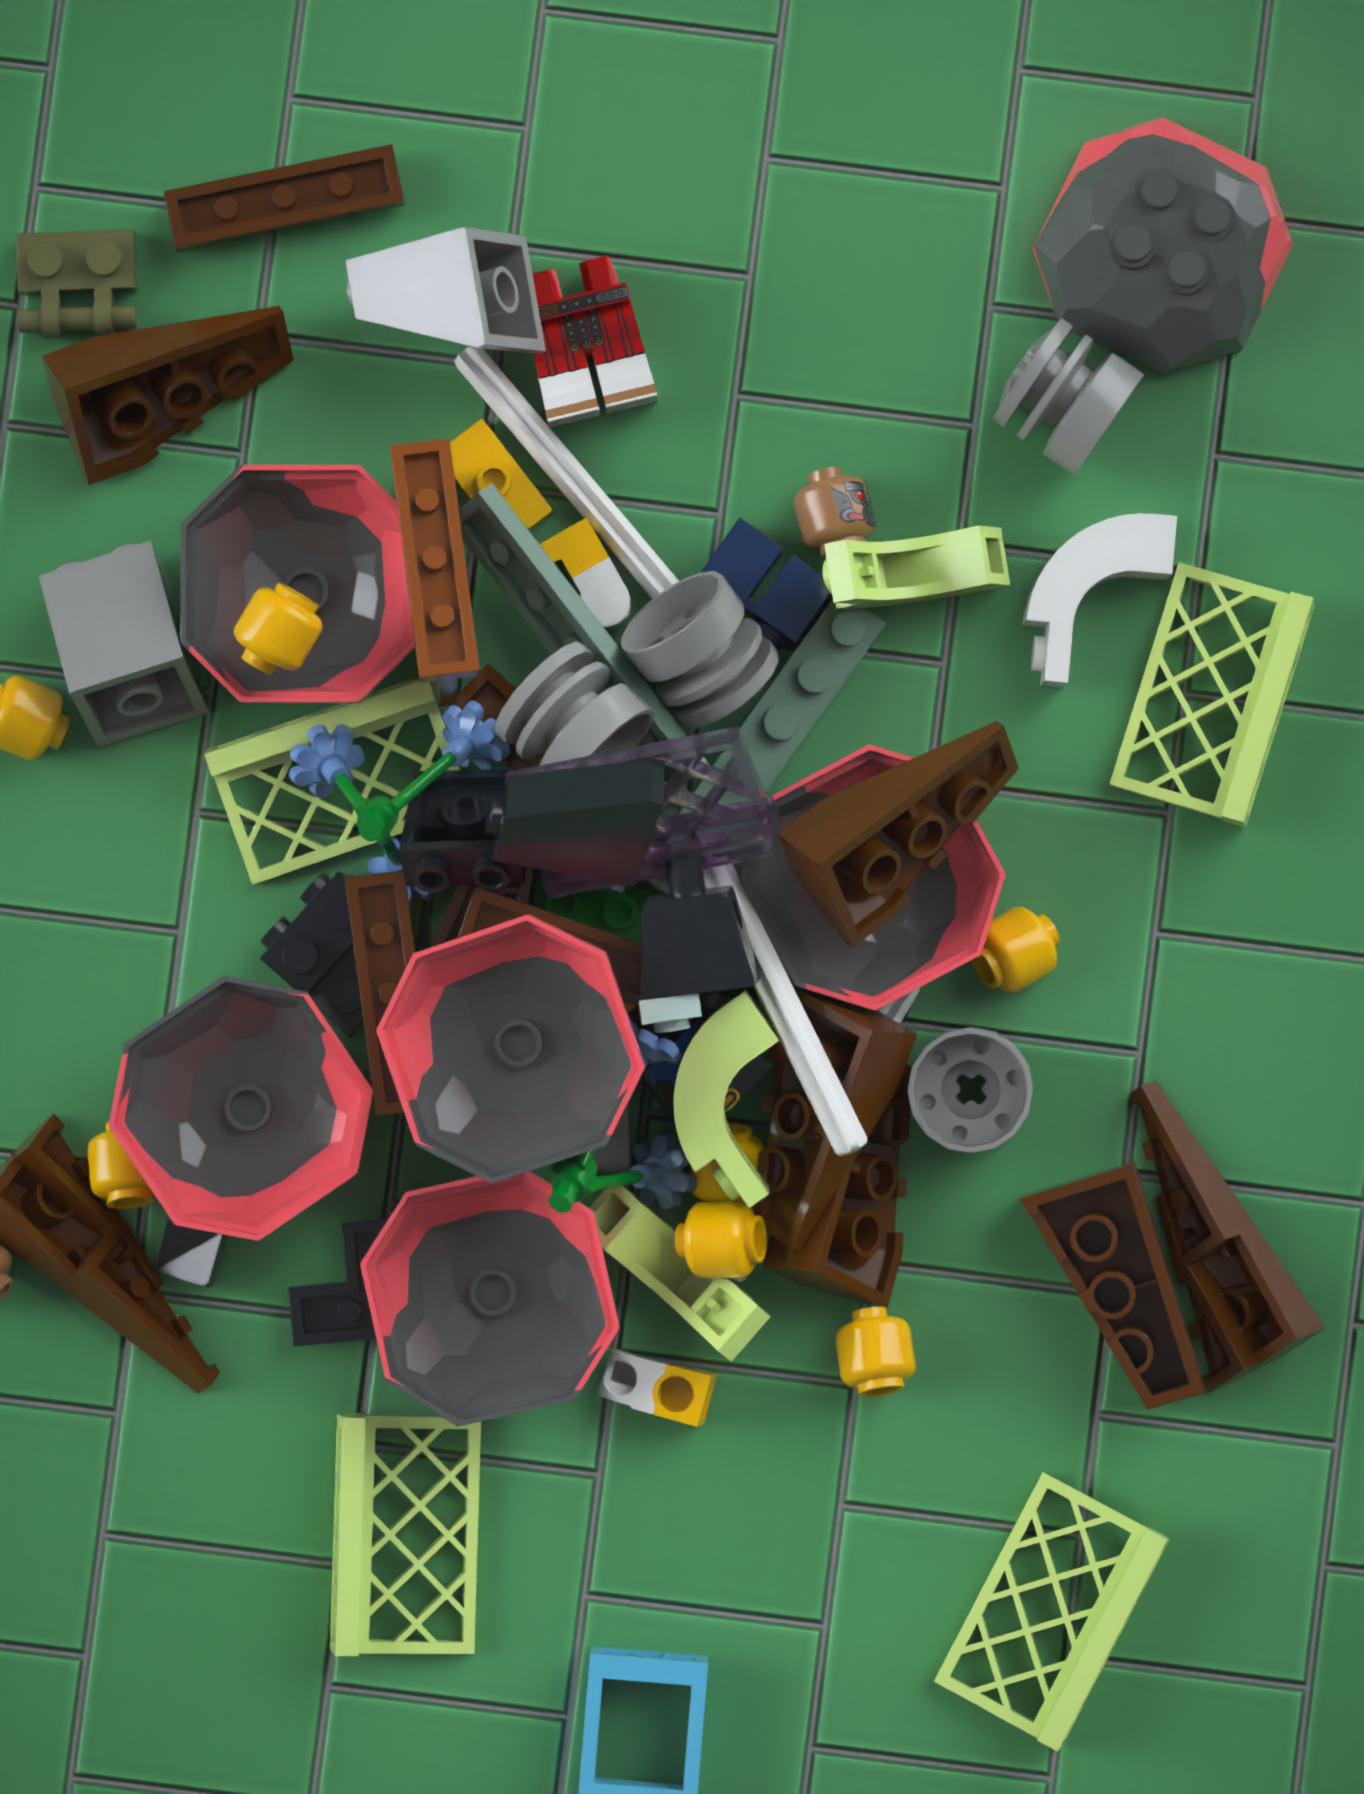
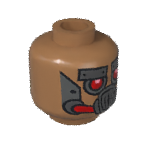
(833, 509)

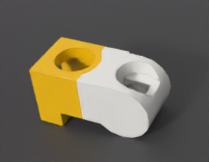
(591, 573)
(658, 1387)

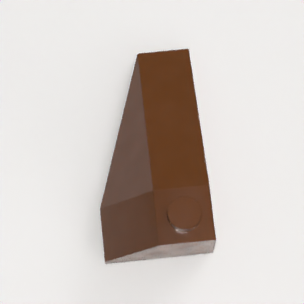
(144, 385)
(877, 836)
(799, 1160)
(855, 1239)

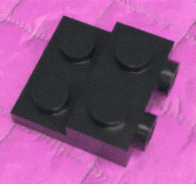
(446, 834)
(319, 954)

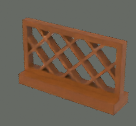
(435, 565)

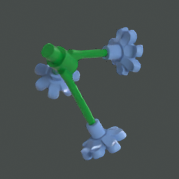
(329, 763)
(659, 1164)

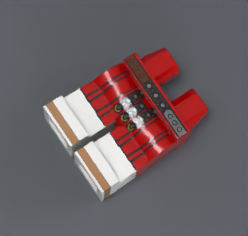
(585, 326)

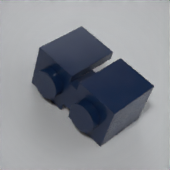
(791, 599)

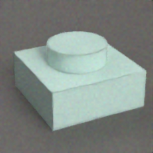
(669, 1013)

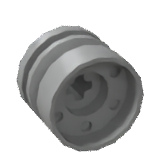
(1066, 395)
(699, 649)
(567, 713)
(972, 1124)

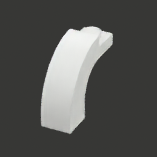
(1110, 549)

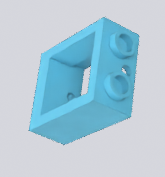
(652, 1668)

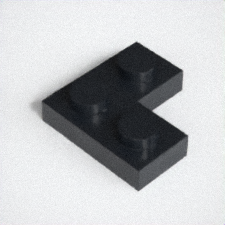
(337, 1309)

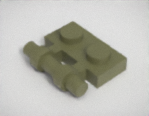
(72, 264)

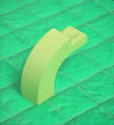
(915, 568)
(712, 1058)
(647, 1249)

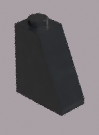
(580, 819)

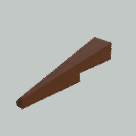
(90, 1251)
(1236, 1284)

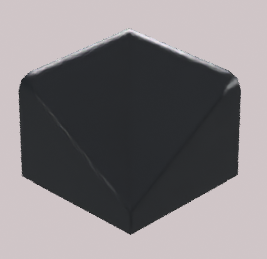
(190, 1254)

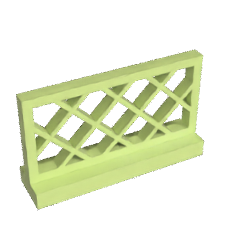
(1261, 710)
(273, 747)
(354, 1529)
(1097, 1635)

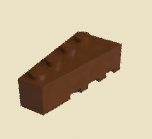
(1116, 1263)

